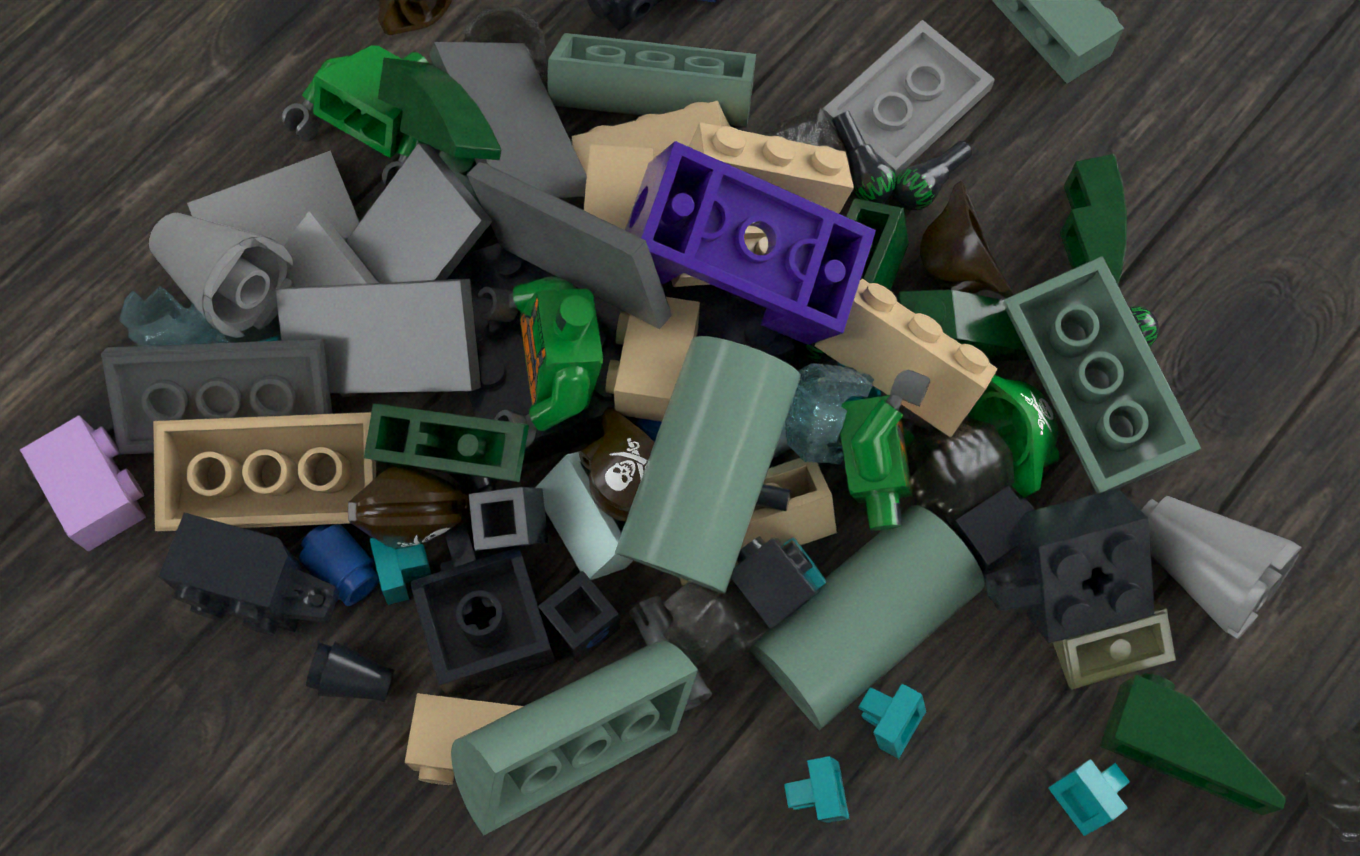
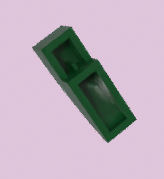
(437, 109)
(1097, 215)

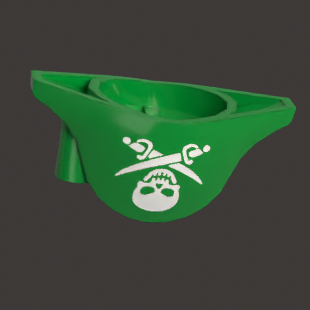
(1025, 425)

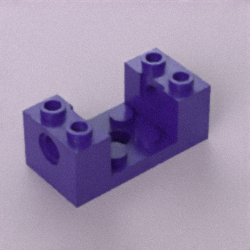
(696, 223)

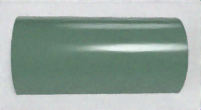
(648, 77)
(1101, 376)
(709, 461)
(870, 614)
(571, 734)

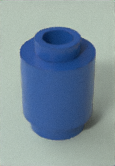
(340, 561)

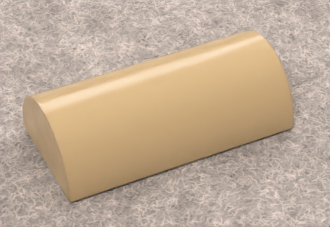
(261, 469)

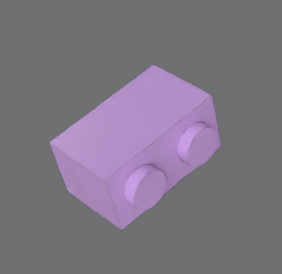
(84, 482)

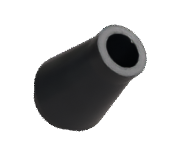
(347, 674)

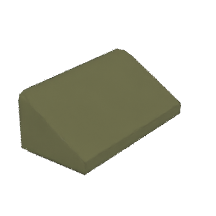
(1116, 649)

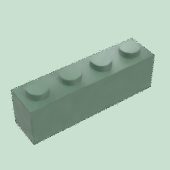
(1066, 32)

